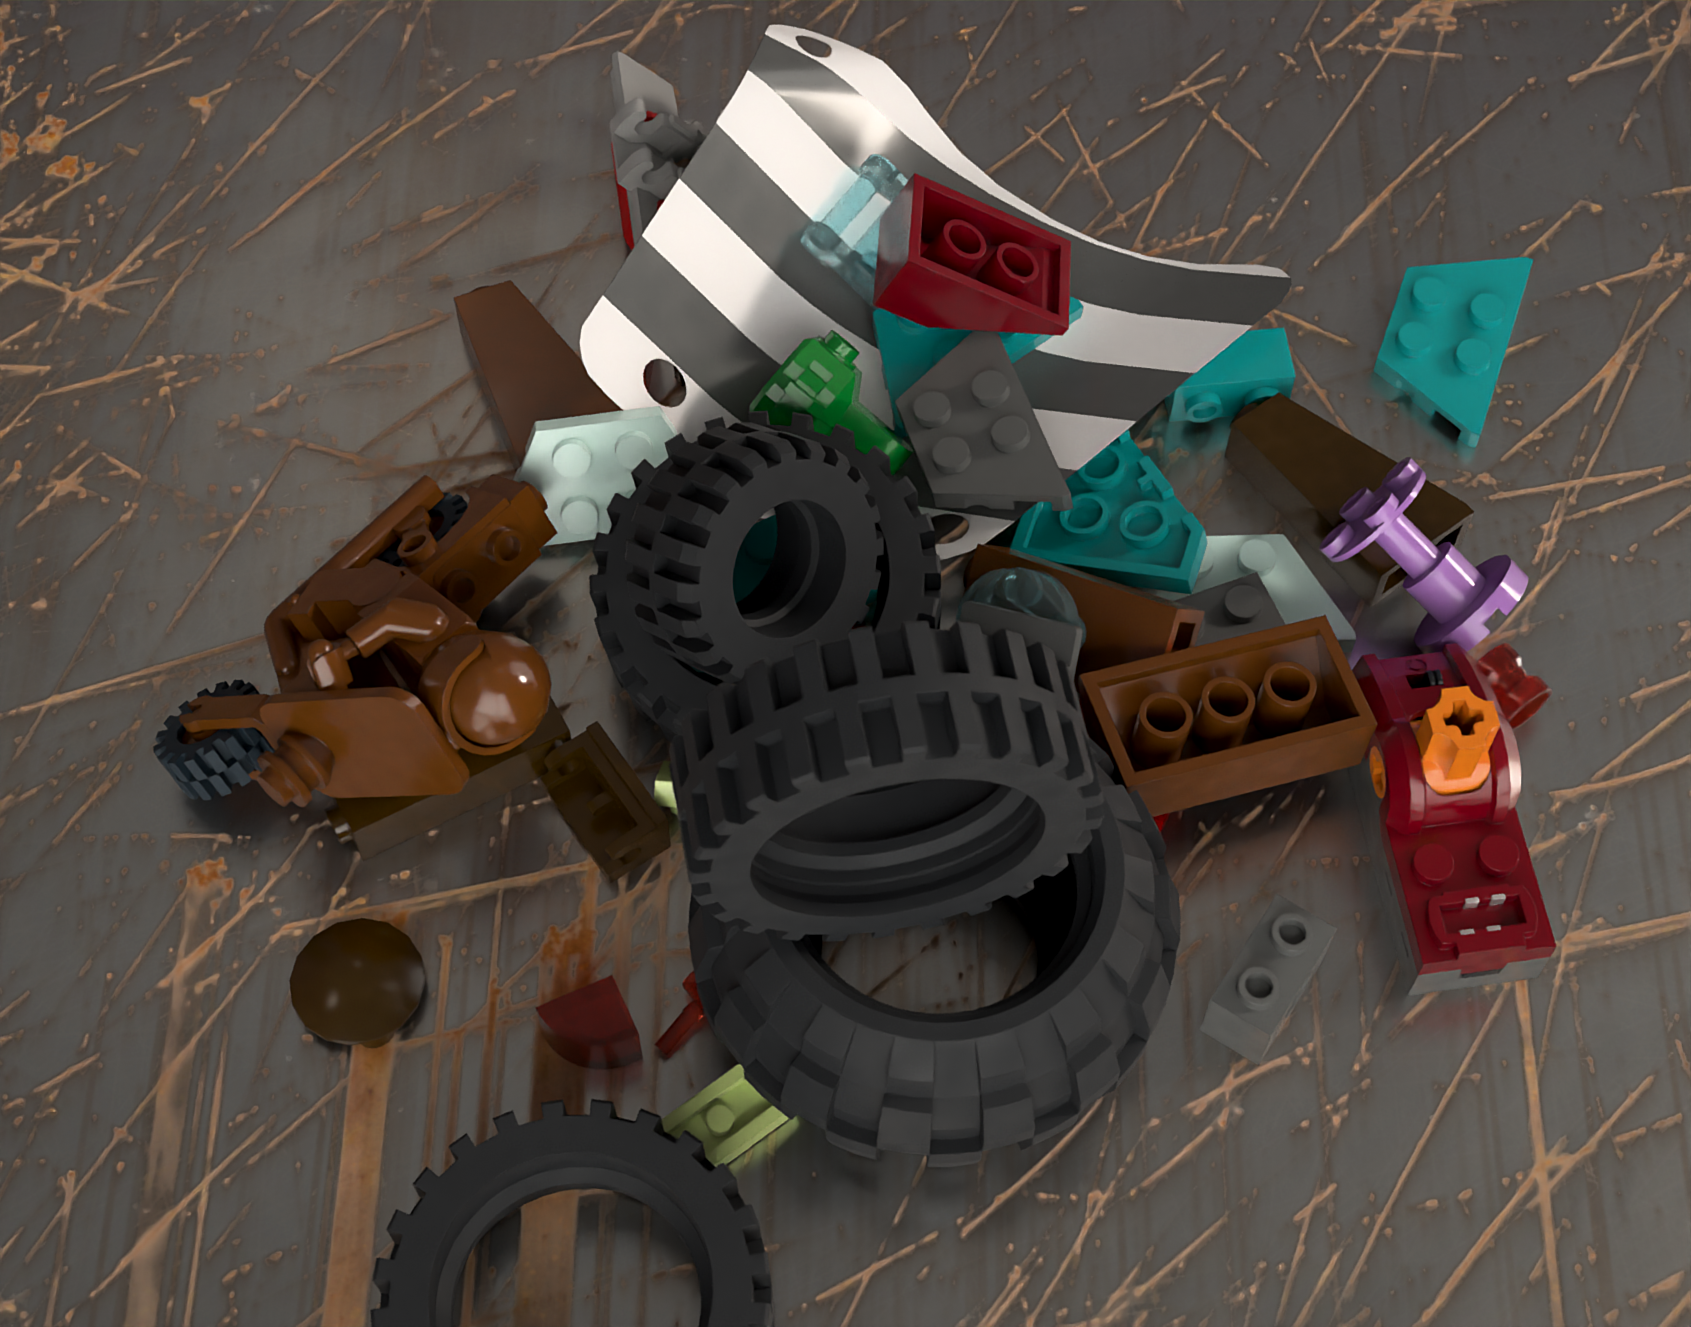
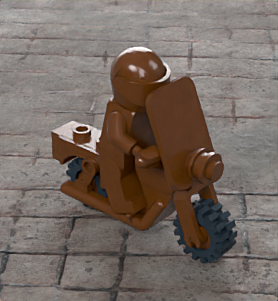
(377, 620)

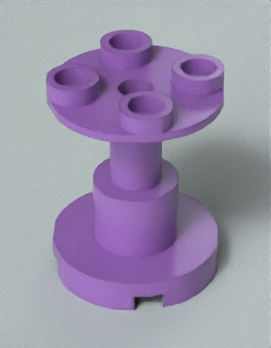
(1438, 577)

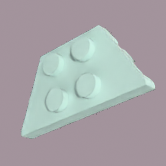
(586, 461)
(1282, 571)

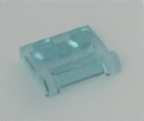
(822, 238)

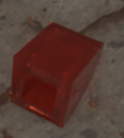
(591, 1027)

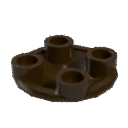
(357, 982)

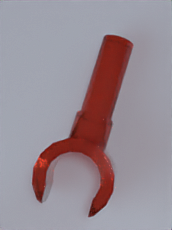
(691, 1013)

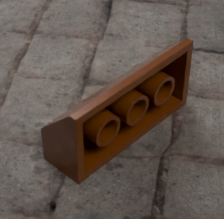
(1229, 716)

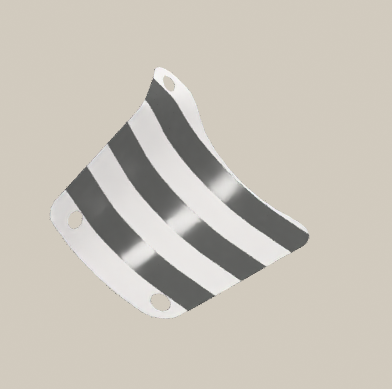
(734, 291)

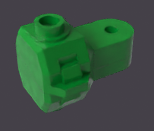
(826, 384)

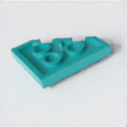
(1120, 525)

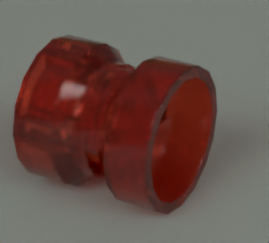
(1517, 693)

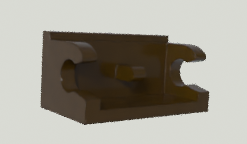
(605, 803)

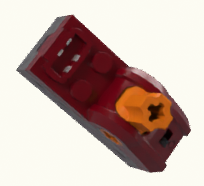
(1446, 825)

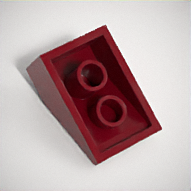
(969, 265)

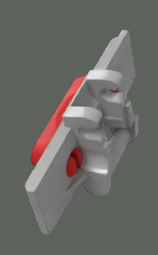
(646, 143)

